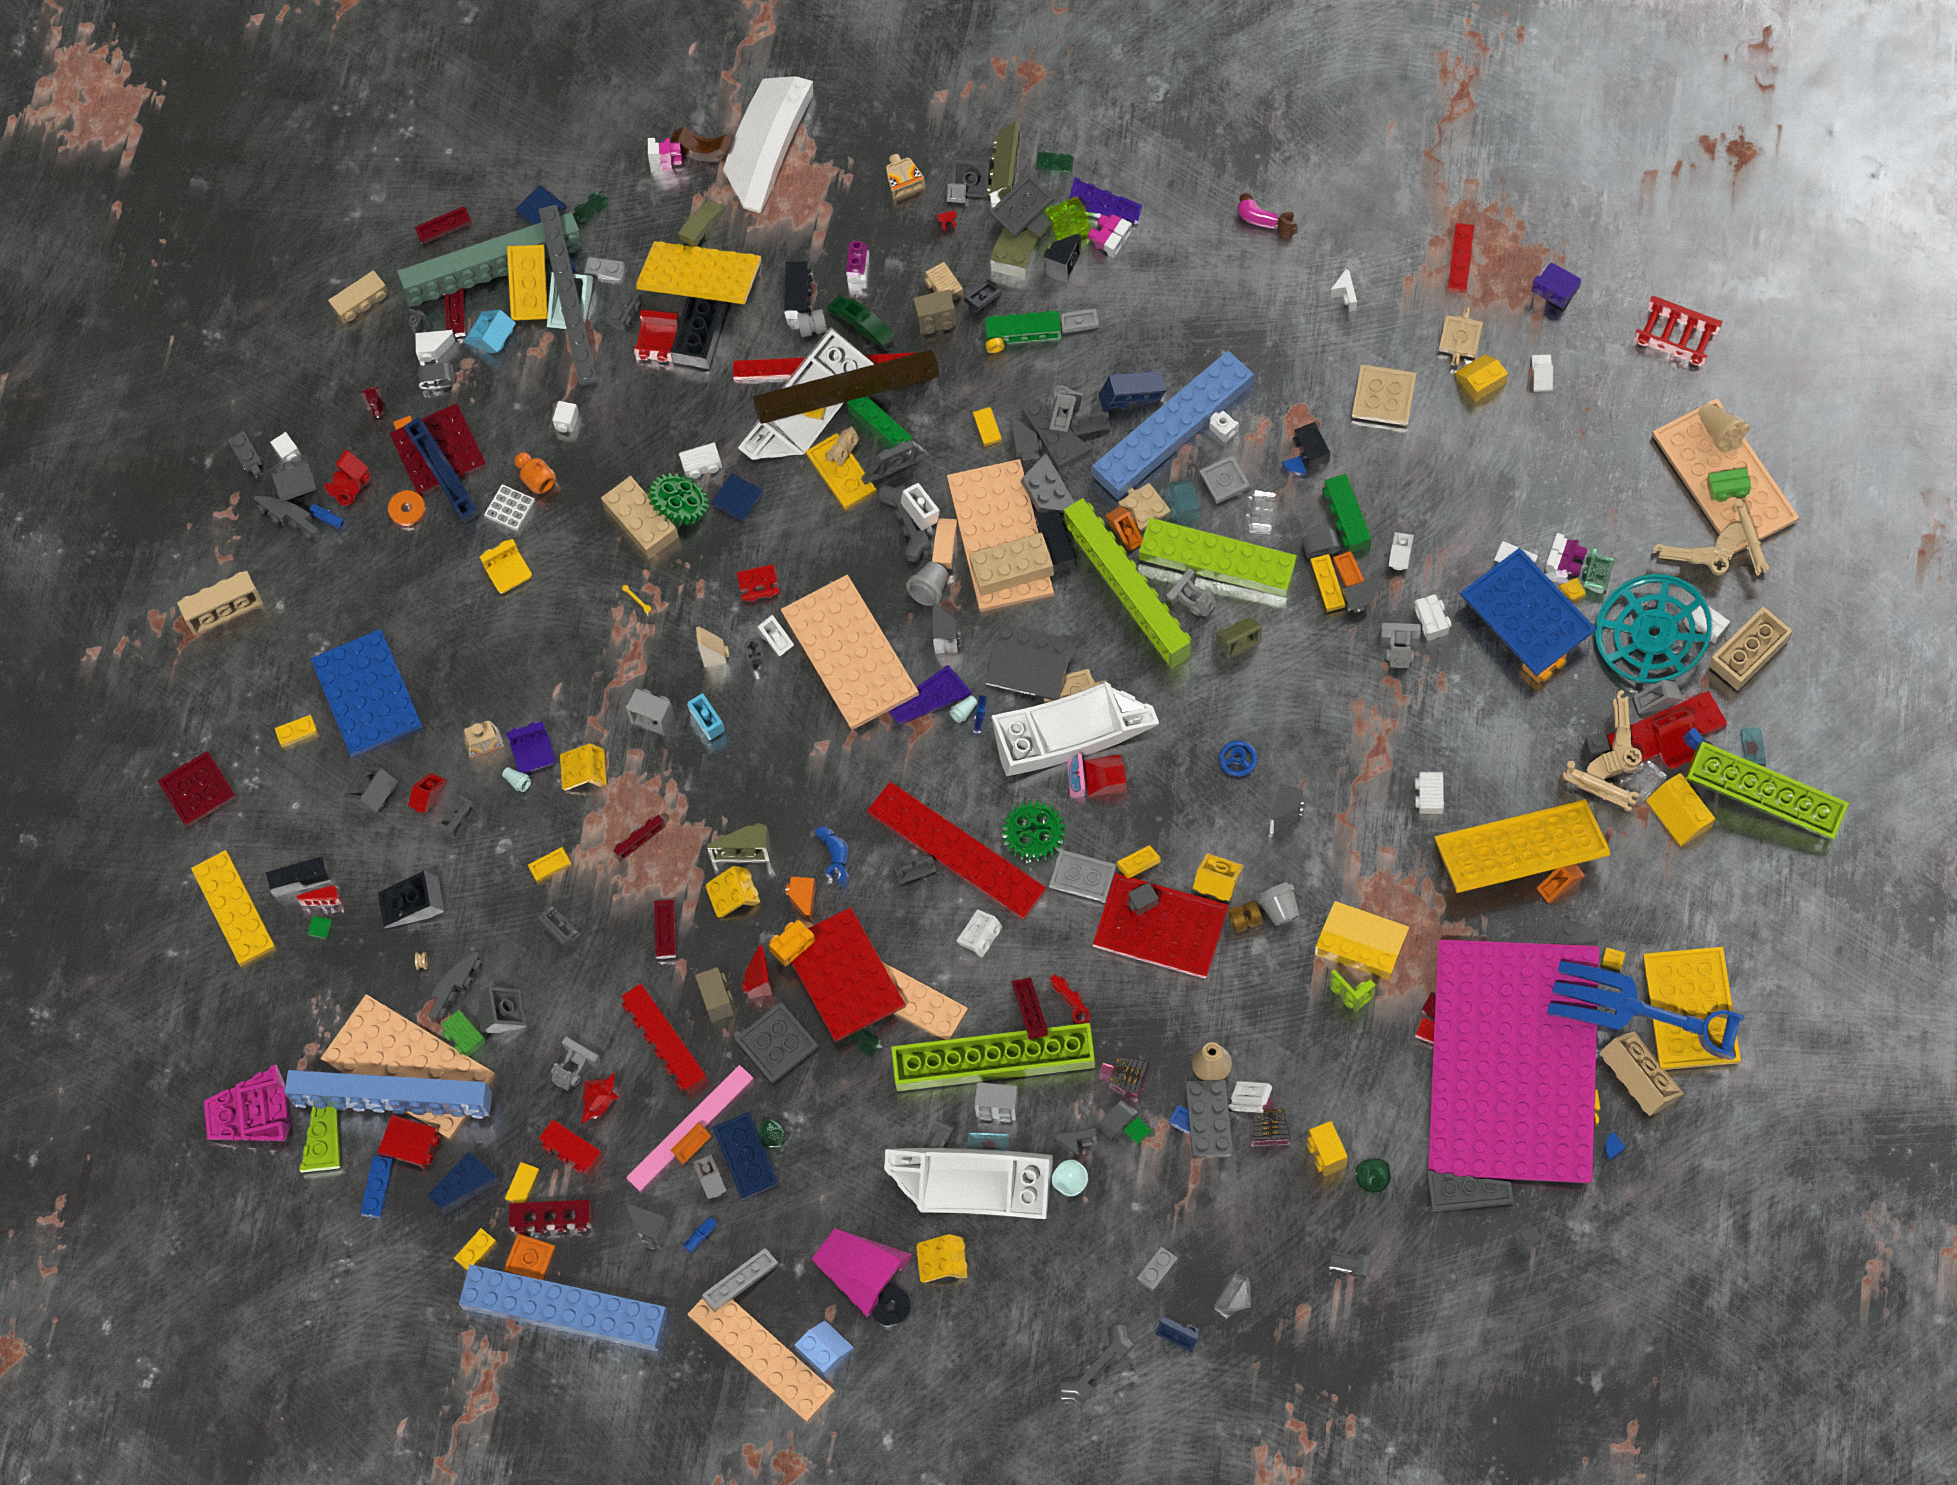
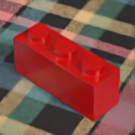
(570, 1148)

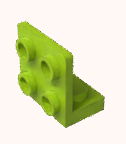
(1351, 998)

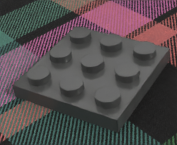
(776, 1043)

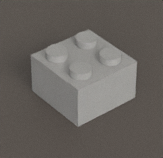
(650, 711)
(996, 1101)

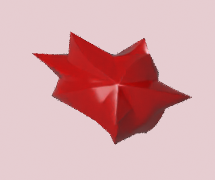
(598, 1097)

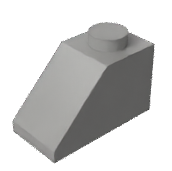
(1657, 697)
(709, 1176)

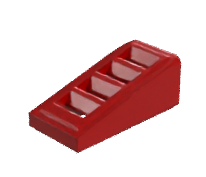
(323, 896)

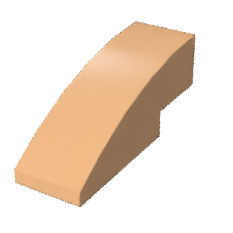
(945, 542)

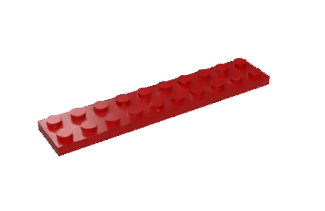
(957, 850)

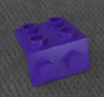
(1556, 285)
(531, 747)

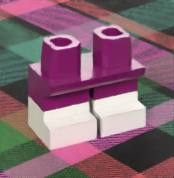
(857, 263)
(1562, 555)

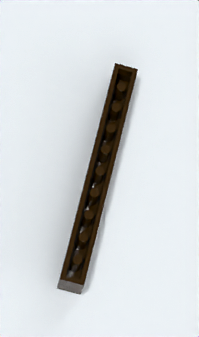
(846, 386)

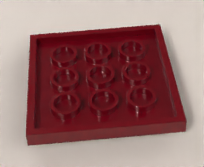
(453, 439)

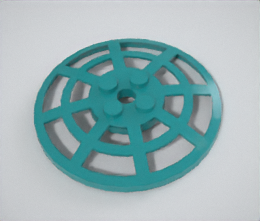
(1652, 619)

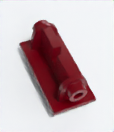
(373, 400)

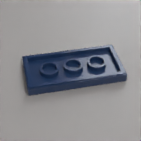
(745, 1156)

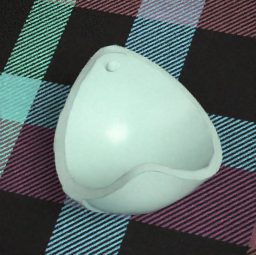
(1070, 1178)

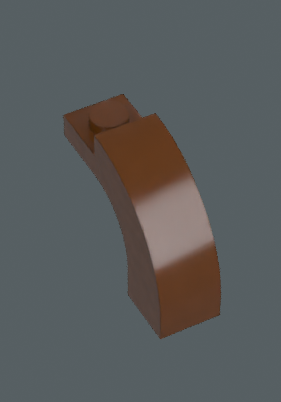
(699, 147)

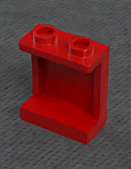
(656, 335)
(1669, 739)
(409, 1142)

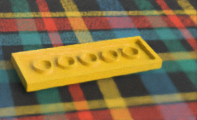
(233, 908)

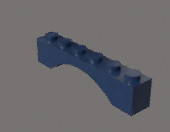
(442, 470)

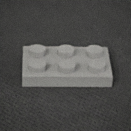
(1083, 876)

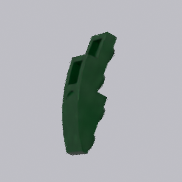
(862, 319)

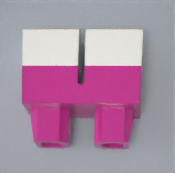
(663, 155)
(1113, 234)

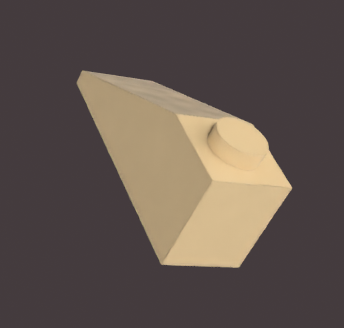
(711, 648)

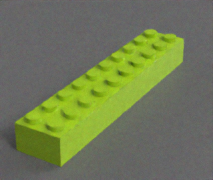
(1127, 583)
(992, 1057)

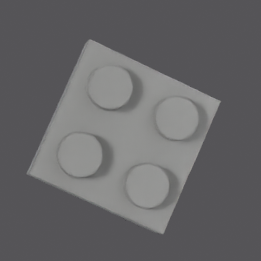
(1224, 479)

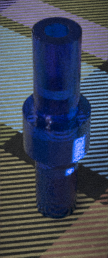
(980, 714)

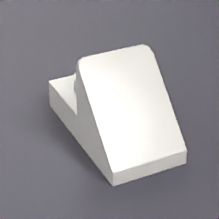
(1344, 288)
(1542, 373)
(775, 636)

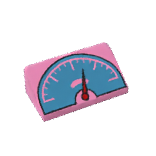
(1076, 776)

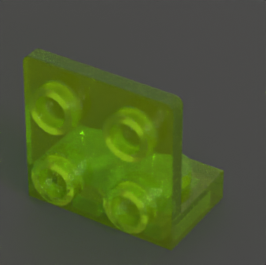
(1068, 219)

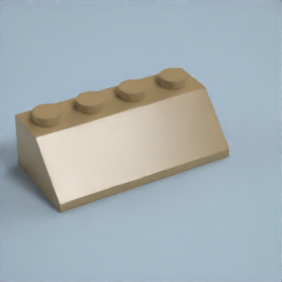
(1641, 1073)

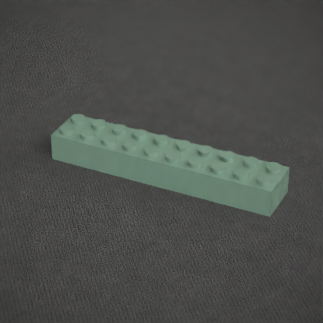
(476, 263)

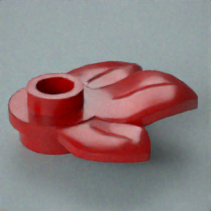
(343, 486)

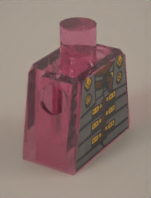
(1126, 1076)
(1270, 1127)

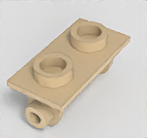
(846, 443)

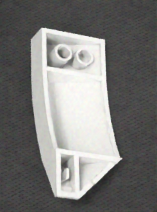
(765, 138)
(797, 433)
(1069, 726)
(973, 1180)

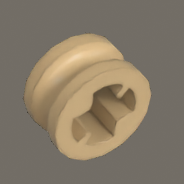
(421, 961)

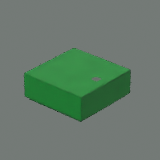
(320, 927)
(1137, 1131)

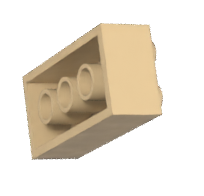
(635, 515)
(1011, 564)
(220, 602)
(1750, 648)

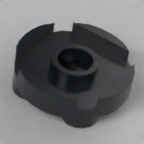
(892, 1317)

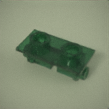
(1051, 161)
(584, 210)
(869, 1041)

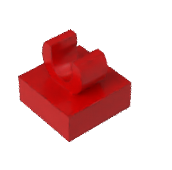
(945, 217)

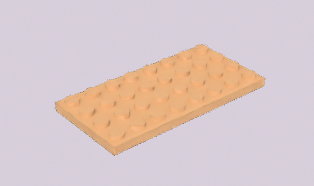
(1696, 455)
(991, 512)
(849, 652)
(389, 1045)

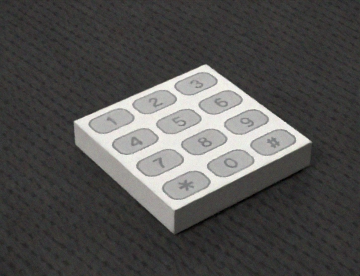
(509, 508)

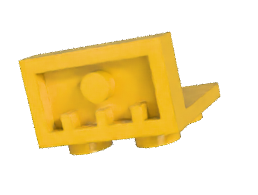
(583, 766)

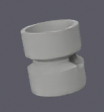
(811, 323)

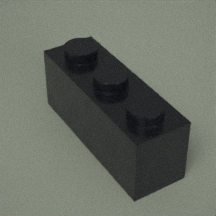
(797, 289)
(1056, 540)
(298, 877)

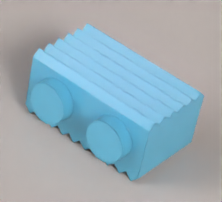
(706, 716)

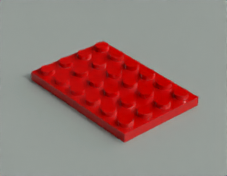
(1173, 935)
(846, 976)

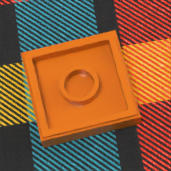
(529, 1257)

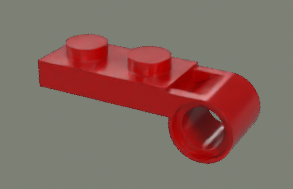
(1072, 998)

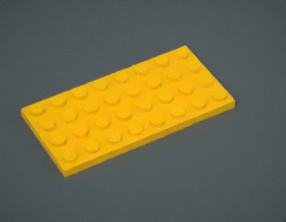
(1521, 846)

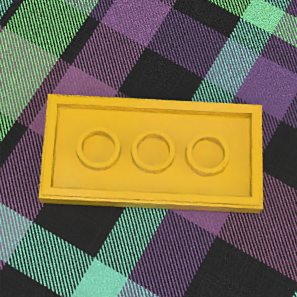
(527, 282)
(844, 480)

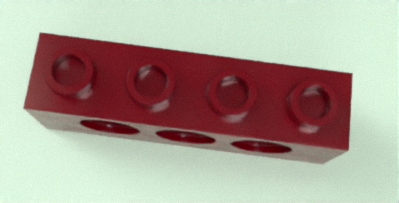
(520, 1211)

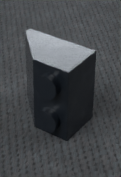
(1062, 257)

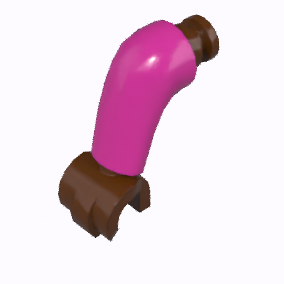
(1254, 215)

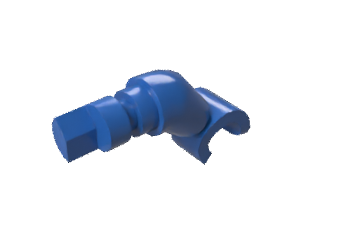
(838, 851)

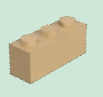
(358, 297)

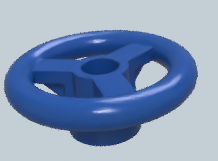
(1239, 750)

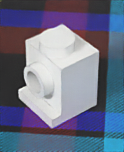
(1226, 430)

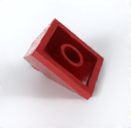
(1104, 775)
(757, 976)

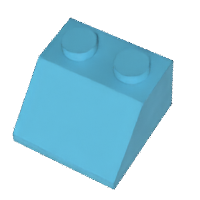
(490, 331)

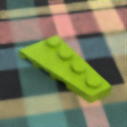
(322, 1142)

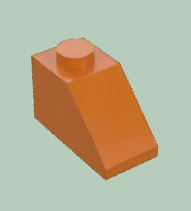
(1124, 528)
(1560, 882)
(801, 894)

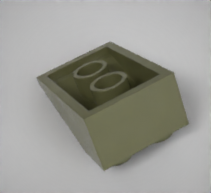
(1014, 255)
(745, 844)

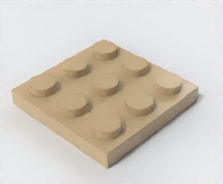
(1384, 395)

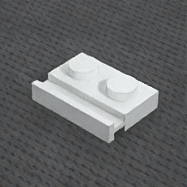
(1250, 1096)

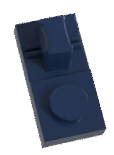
(1182, 1336)

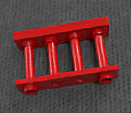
(1678, 314)

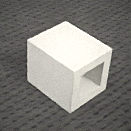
(565, 416)
(285, 448)

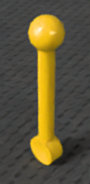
(647, 609)

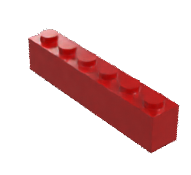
(664, 1038)

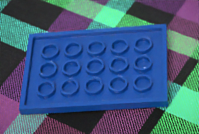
(1528, 612)
(366, 693)

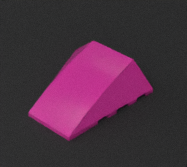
(250, 1110)
(859, 1266)

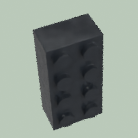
(698, 332)

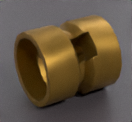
(1238, 918)

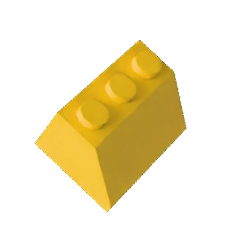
(1680, 810)

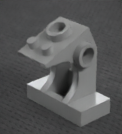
(1062, 399)
(1185, 589)
(1400, 635)
(578, 1055)

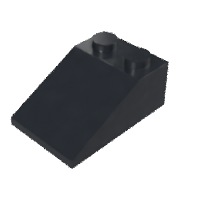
(411, 900)

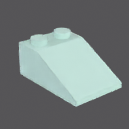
(584, 290)

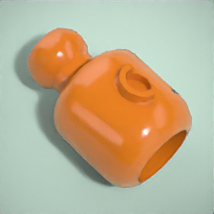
(535, 473)

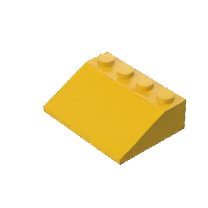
(1361, 940)

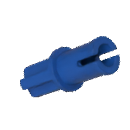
(327, 516)
(700, 1234)

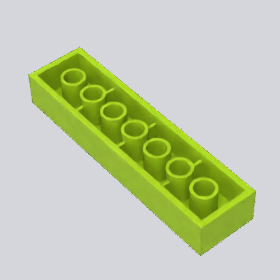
(1217, 557)
(1766, 790)

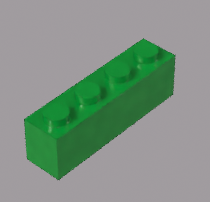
(1024, 327)
(877, 422)
(1347, 513)

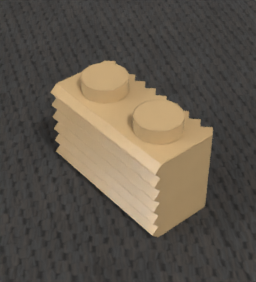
(941, 279)

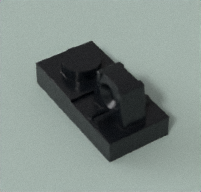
(982, 296)

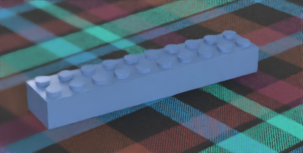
(1172, 425)
(388, 1093)
(563, 1307)

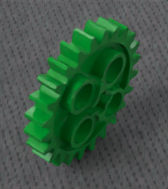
(678, 498)
(1035, 847)

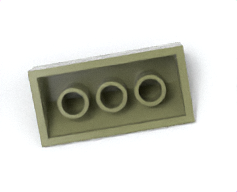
(1005, 162)

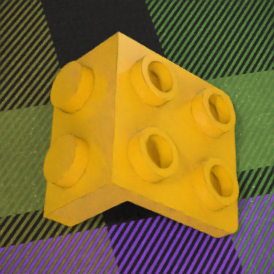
(505, 566)
(732, 890)
(941, 1258)

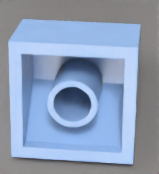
(823, 1348)

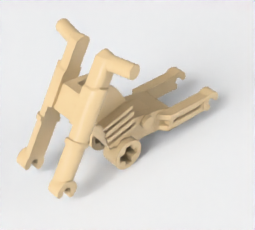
(1724, 546)
(1610, 763)

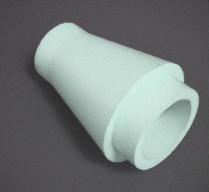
(963, 709)
(518, 780)

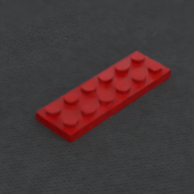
(1707, 720)

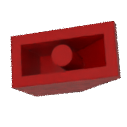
(354, 468)
(426, 792)

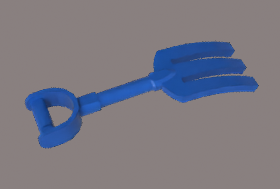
(1627, 1005)

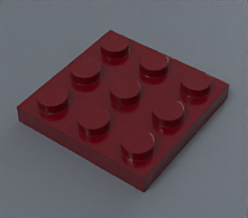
(197, 789)

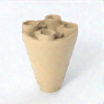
(1724, 428)
(1211, 1062)

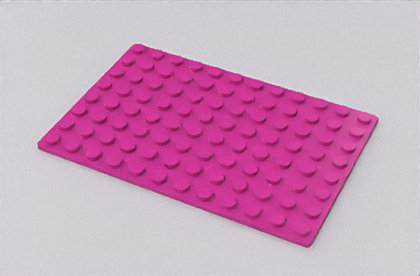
(1506, 1075)

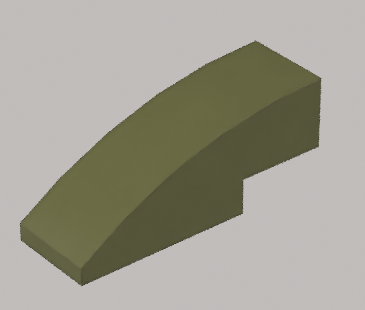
(700, 223)

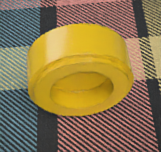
(995, 345)

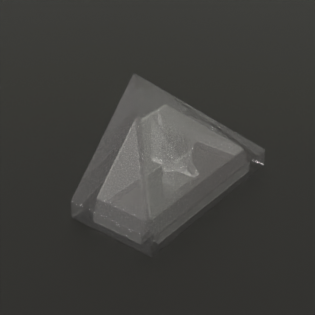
(1235, 1295)

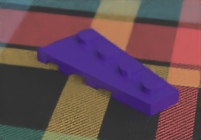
(1104, 202)
(934, 694)

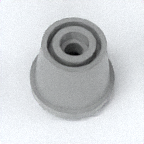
(928, 584)
(1279, 903)

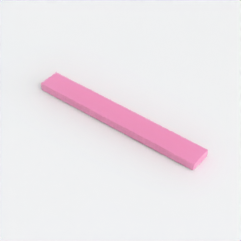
(704, 1114)

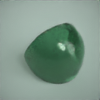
(771, 1133)
(1373, 1175)

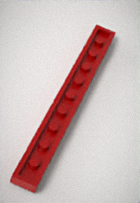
(785, 367)

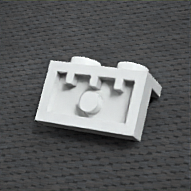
(980, 932)

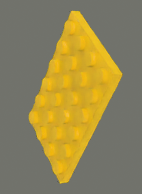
(699, 272)
(1692, 985)

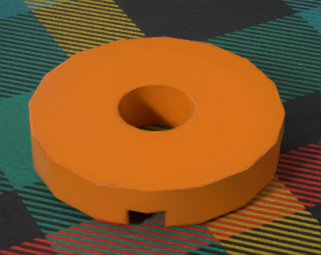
(402, 499)

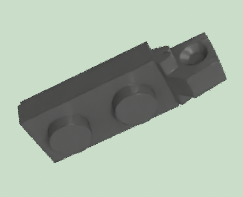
(246, 454)

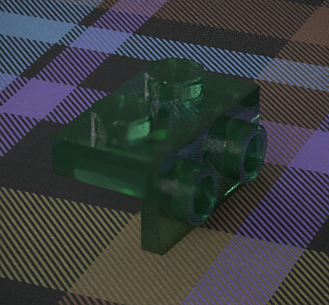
(1598, 573)

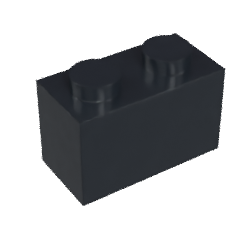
(1311, 445)

